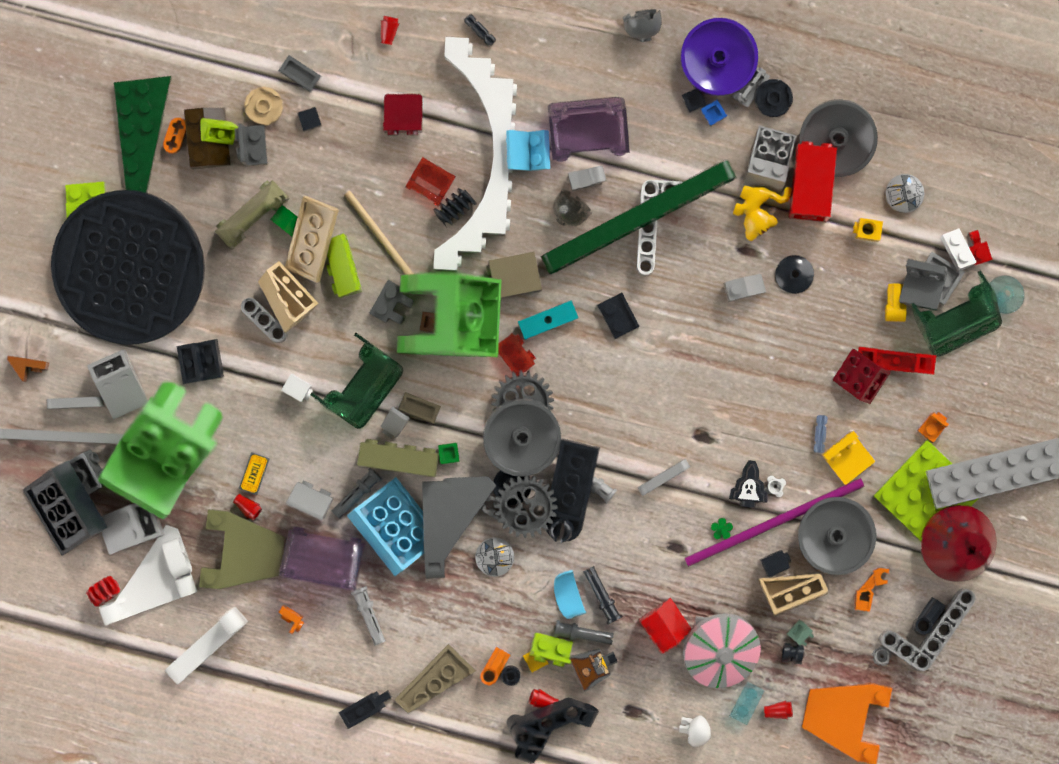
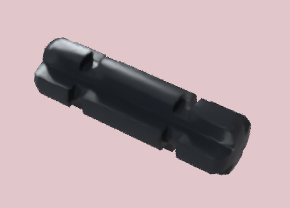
(480, 30)

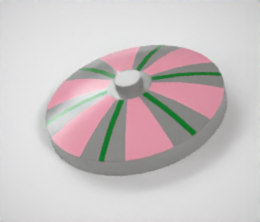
(721, 650)

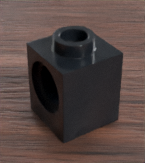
(776, 563)

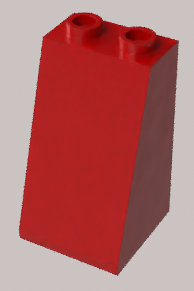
(813, 182)

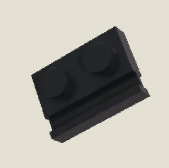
(618, 315)

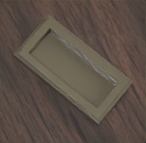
(419, 408)

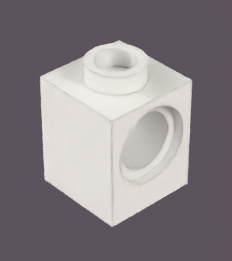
(297, 388)

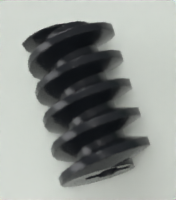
(454, 206)

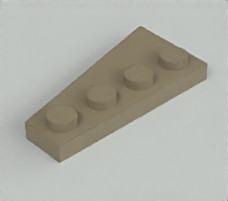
(435, 678)

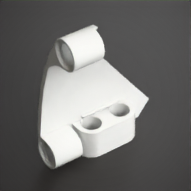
(158, 580)

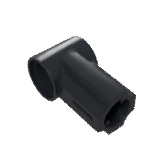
(929, 614)

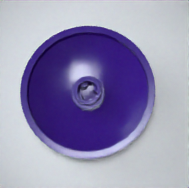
(719, 56)

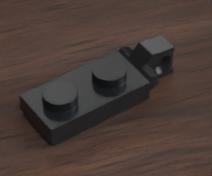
(364, 708)

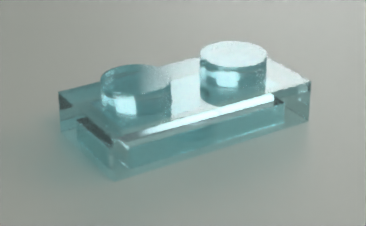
(747, 703)

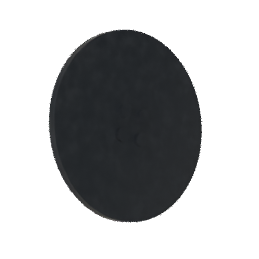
(127, 267)

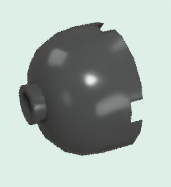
(643, 24)

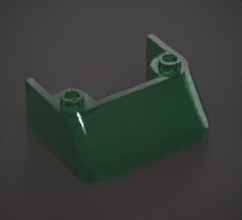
(962, 323)
(366, 388)

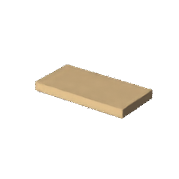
(311, 239)

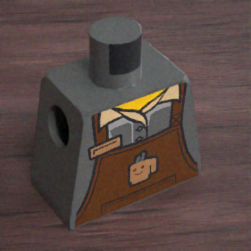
(592, 667)

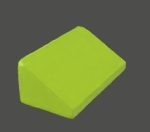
(218, 131)

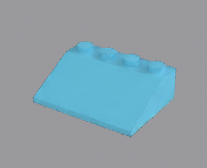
(391, 525)

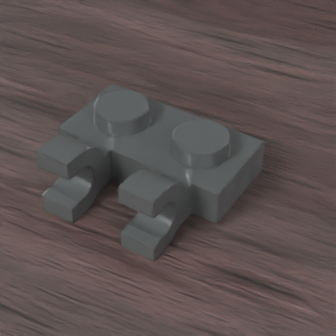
(387, 301)

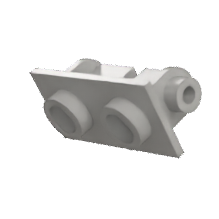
(747, 93)

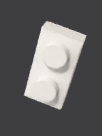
(958, 250)

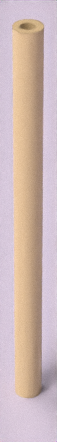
(378, 234)

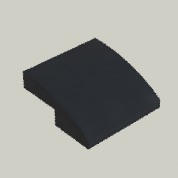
(200, 361)

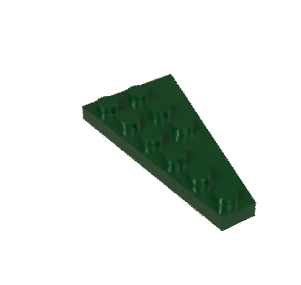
(140, 118)

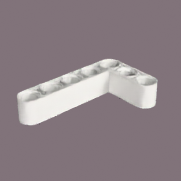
(650, 237)
(206, 645)

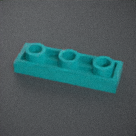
(560, 315)

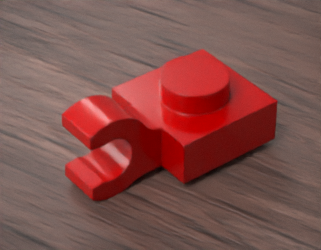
(979, 250)

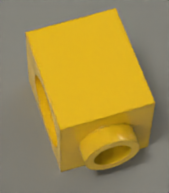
(876, 229)

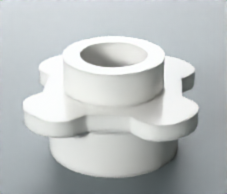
(771, 482)

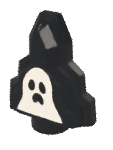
(749, 487)

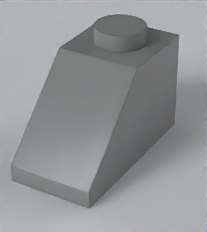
(744, 287)
(394, 423)

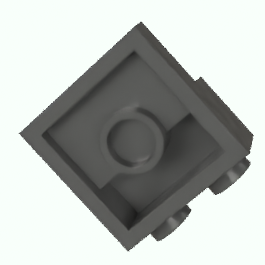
(88, 470)

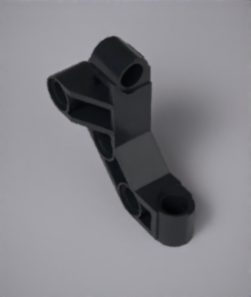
(533, 734)

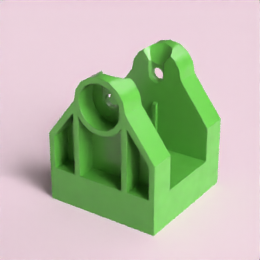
(464, 315)

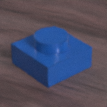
(713, 112)

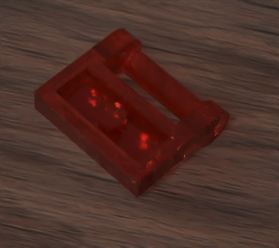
(434, 176)

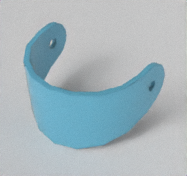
(567, 595)

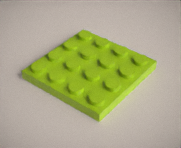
(908, 490)

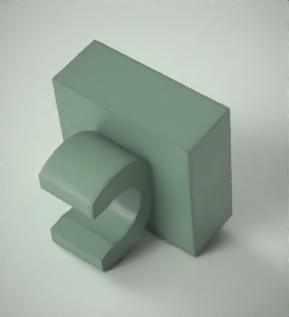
(800, 633)

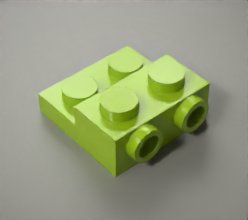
(79, 193)

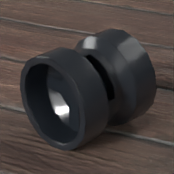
(792, 653)
(510, 675)

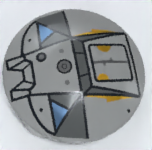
(904, 193)
(494, 557)

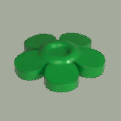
(722, 529)

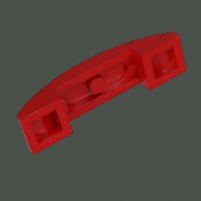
(901, 361)

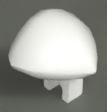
(698, 730)

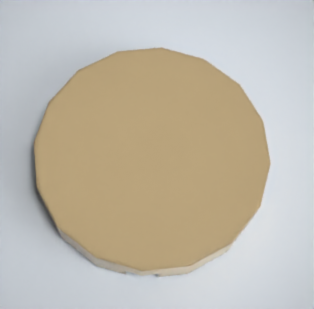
(263, 106)

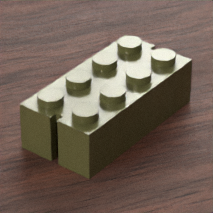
(398, 459)

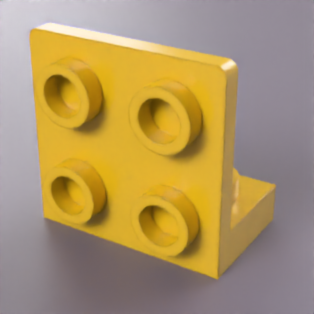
(848, 457)

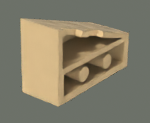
(286, 296)
(792, 591)

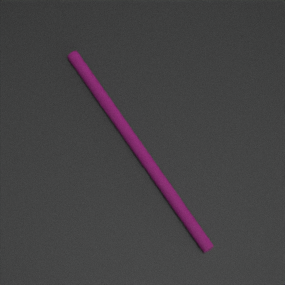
(770, 524)

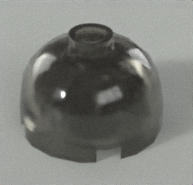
(570, 210)

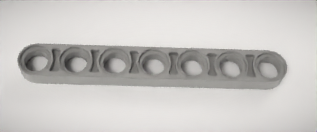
(60, 436)

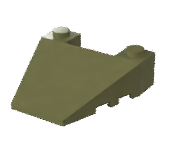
(268, 197)
(248, 551)

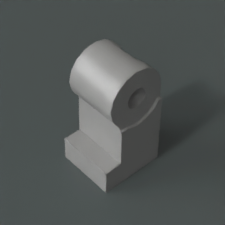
(586, 178)

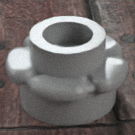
(886, 656)

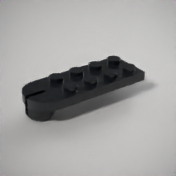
(572, 488)

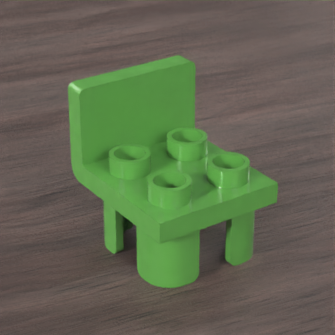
(160, 452)

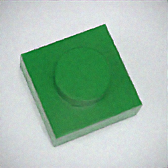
(448, 453)

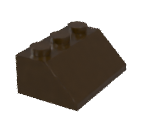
(203, 153)

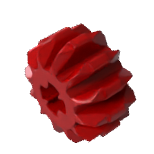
(103, 591)

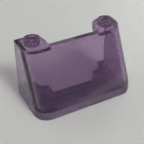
(588, 126)
(322, 559)

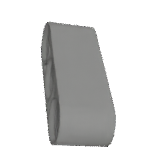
(255, 317)

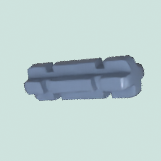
(820, 434)

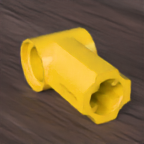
(894, 309)

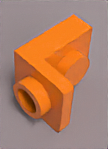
(933, 426)
(290, 615)

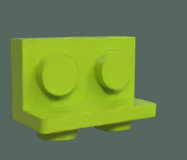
(551, 649)

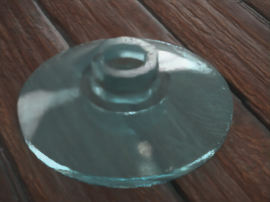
(1006, 303)

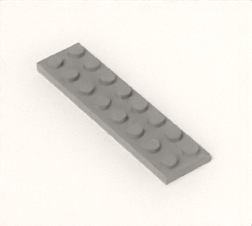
(994, 473)

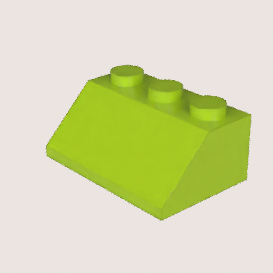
(342, 267)

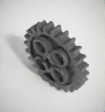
(539, 393)
(510, 514)

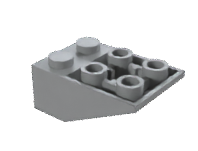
(770, 159)
(118, 384)
(130, 527)

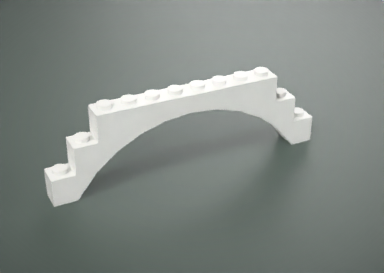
(492, 211)

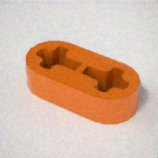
(171, 134)

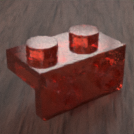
(515, 355)

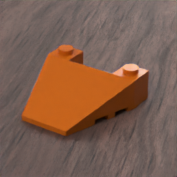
(840, 717)

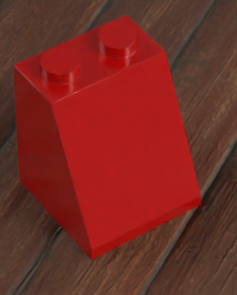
(665, 625)

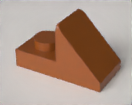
(22, 365)

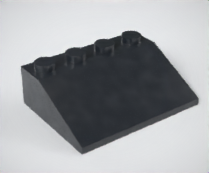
(64, 508)

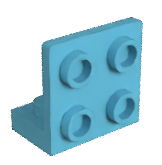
(528, 150)

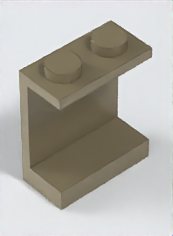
(517, 274)

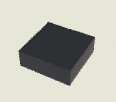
(694, 100)
(309, 119)

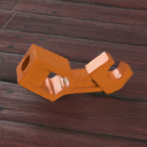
(873, 580)

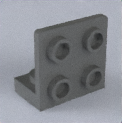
(252, 145)
(923, 284)

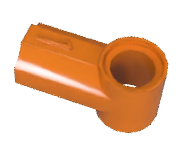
(495, 664)

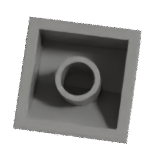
(310, 500)

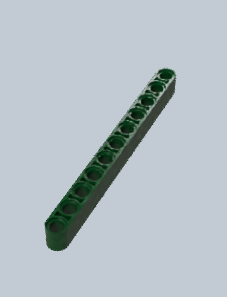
(638, 217)

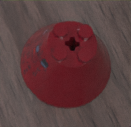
(958, 543)

